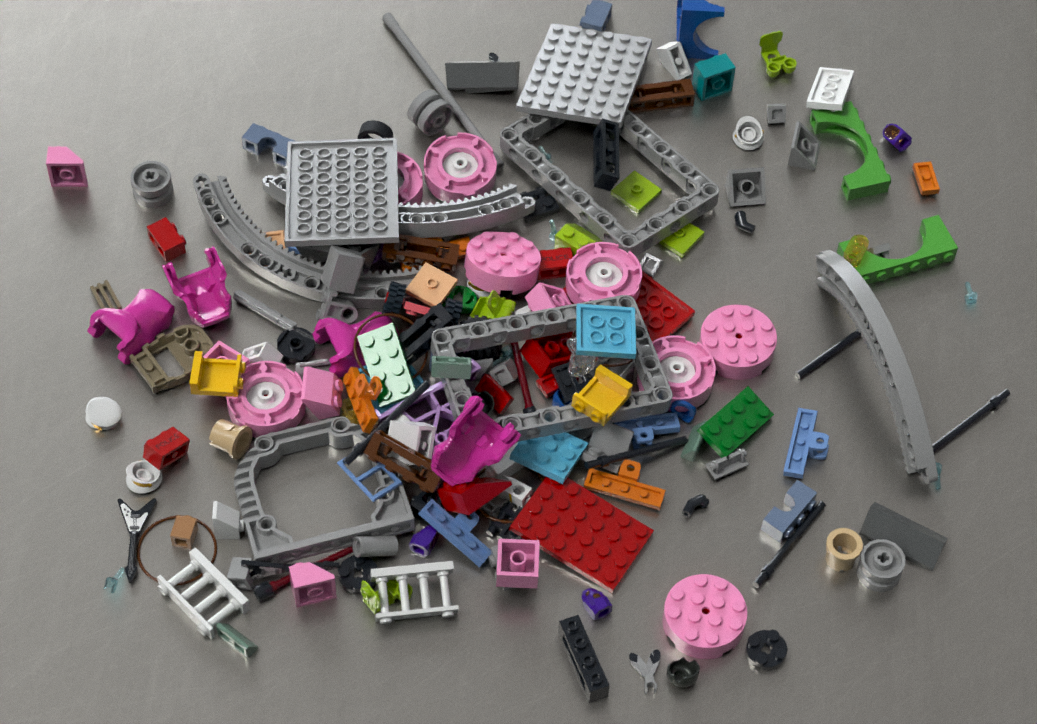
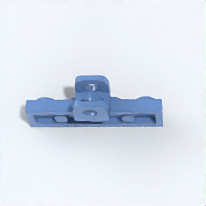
(646, 427)
(804, 444)
(457, 531)

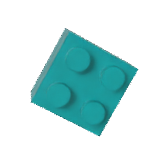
(713, 76)

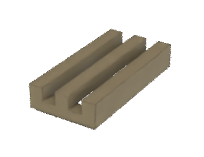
(100, 287)

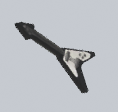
(135, 523)
(266, 569)

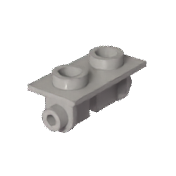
(727, 465)

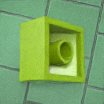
(575, 237)

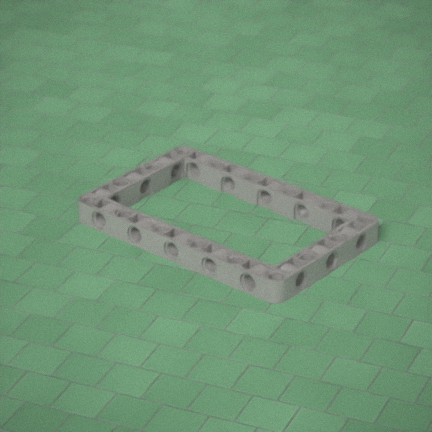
(701, 190)
(542, 323)

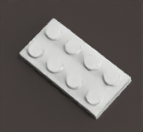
(830, 89)

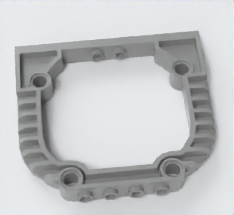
(271, 545)

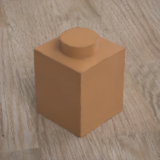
(184, 531)

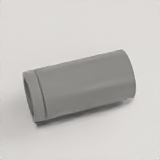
(375, 546)

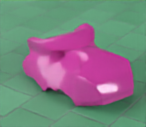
(203, 291)
(135, 323)
(342, 338)
(471, 444)

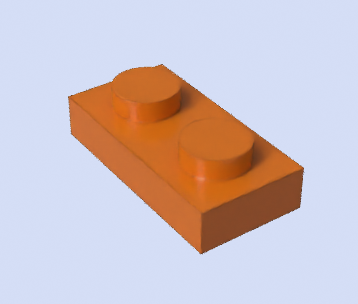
(926, 178)

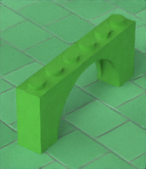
(871, 176)
(936, 248)

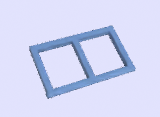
(397, 482)

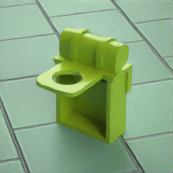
(493, 306)

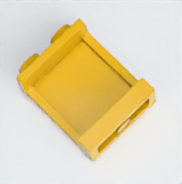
(216, 376)
(602, 395)

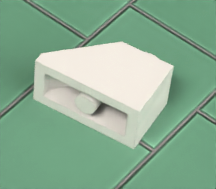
(674, 60)
(262, 352)
(226, 522)

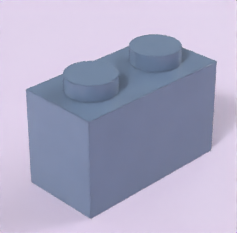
(597, 15)

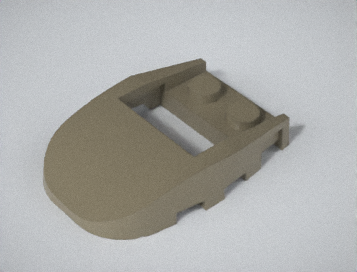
(182, 345)

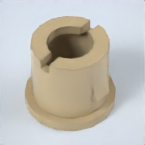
(231, 438)
(850, 544)

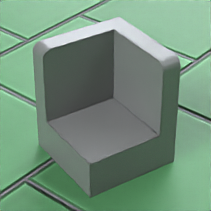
(504, 372)
(239, 575)

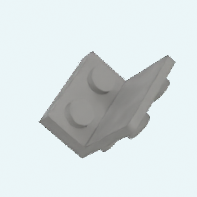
(608, 441)

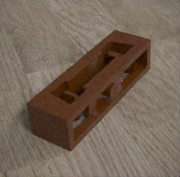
(660, 95)
(422, 250)
(377, 446)

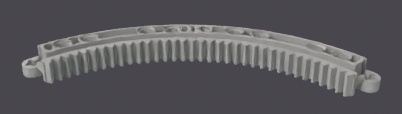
(444, 218)
(283, 267)
(865, 310)

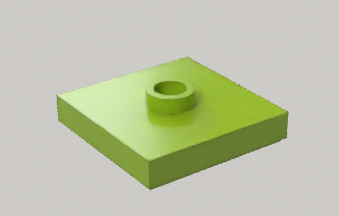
(636, 192)
(683, 239)

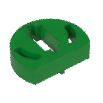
(468, 296)

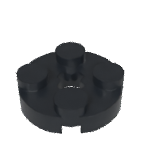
(296, 354)
(347, 571)
(761, 659)

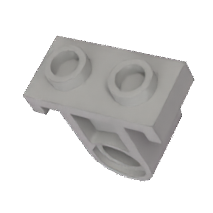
(334, 307)

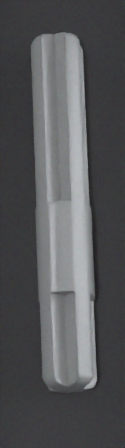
(264, 310)

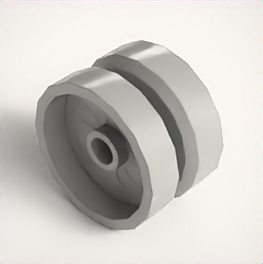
(430, 112)
(151, 184)
(881, 565)

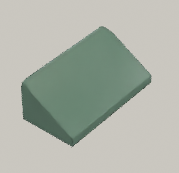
(451, 367)
(694, 444)
(236, 639)

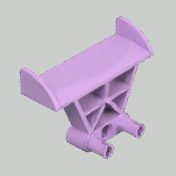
(437, 410)

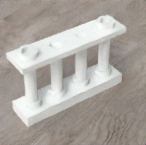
(402, 574)
(210, 575)

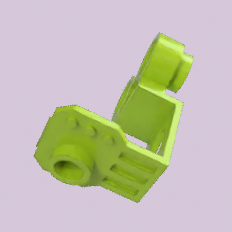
(769, 45)
(371, 597)

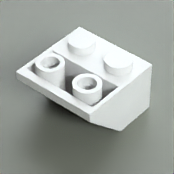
(416, 435)

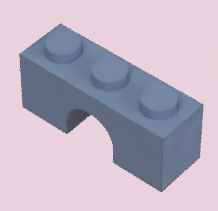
(259, 138)
(781, 523)

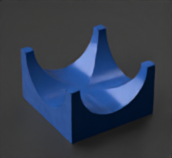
(689, 15)

